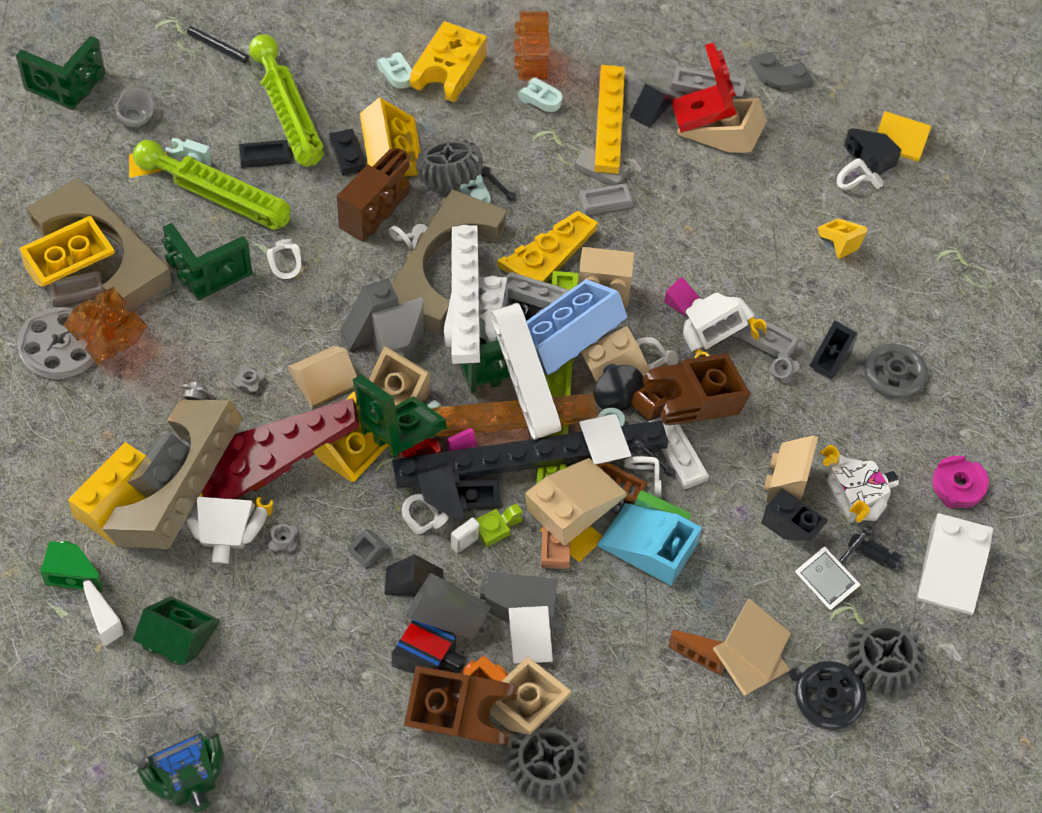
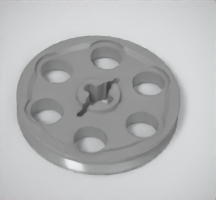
(48, 350)

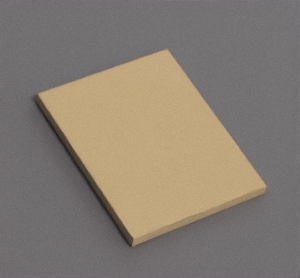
(757, 639)
(742, 674)

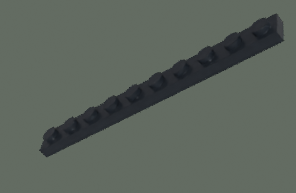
(523, 454)

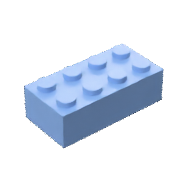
(574, 323)

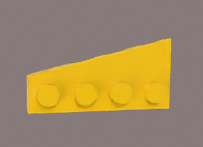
(550, 250)

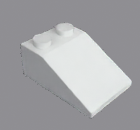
(954, 563)

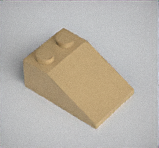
(733, 133)
(573, 499)

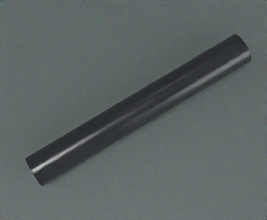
(217, 44)

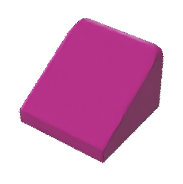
(680, 296)
(462, 440)

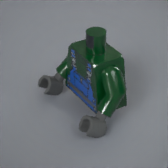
(184, 769)

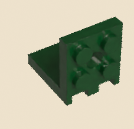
(63, 84)
(207, 272)
(489, 370)
(392, 424)

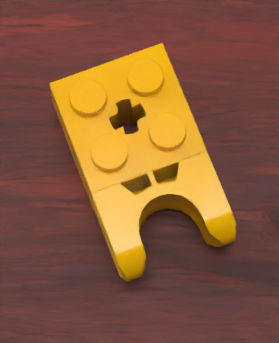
(450, 59)

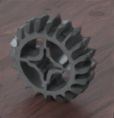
(449, 164)
(893, 671)
(566, 750)

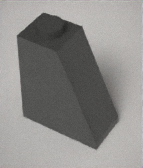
(358, 325)
(518, 591)
(449, 608)

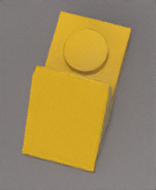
(844, 234)

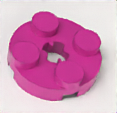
(956, 495)

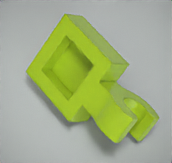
(495, 527)

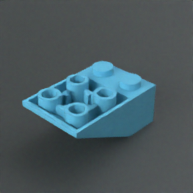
(652, 540)

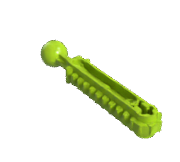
(287, 102)
(215, 185)

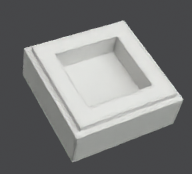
(465, 535)

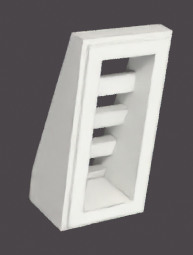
(106, 620)

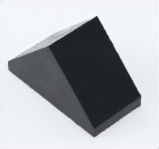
(651, 105)
(834, 349)
(409, 575)

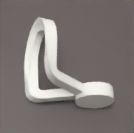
(874, 178)
(416, 231)
(271, 258)
(669, 357)
(629, 463)
(438, 521)

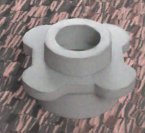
(777, 367)
(251, 385)
(195, 391)
(280, 531)

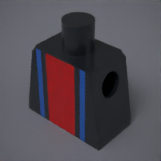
(427, 648)

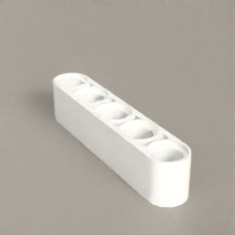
(525, 371)

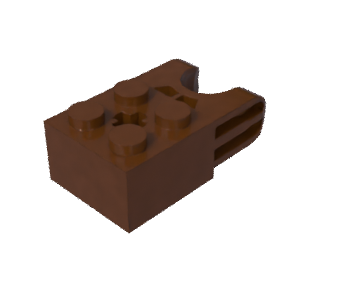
(373, 194)
(698, 389)
(456, 704)

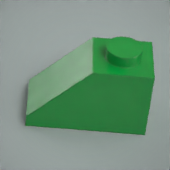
(68, 567)

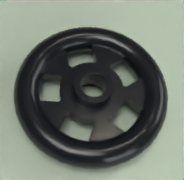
(838, 672)

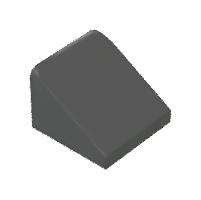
(368, 548)

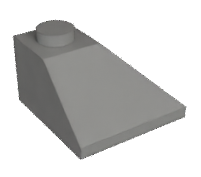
(399, 327)

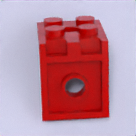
(709, 103)

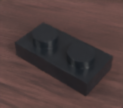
(347, 151)

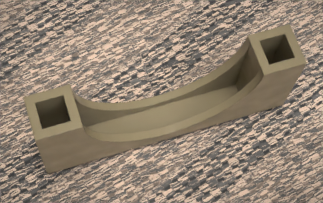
(453, 211)
(140, 272)
(160, 517)

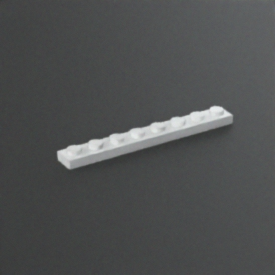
(465, 295)

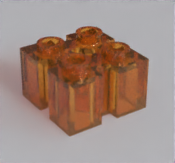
(532, 45)
(105, 325)

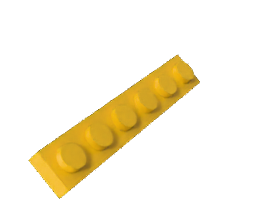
(609, 119)

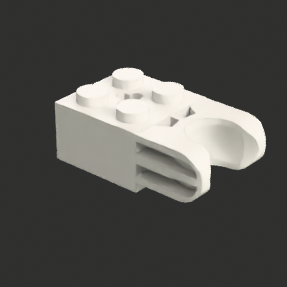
(492, 296)

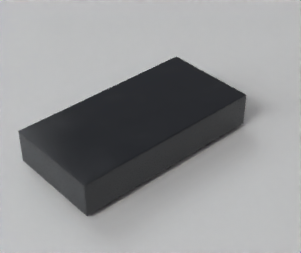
(264, 153)

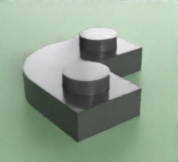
(787, 78)

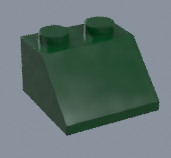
(175, 630)

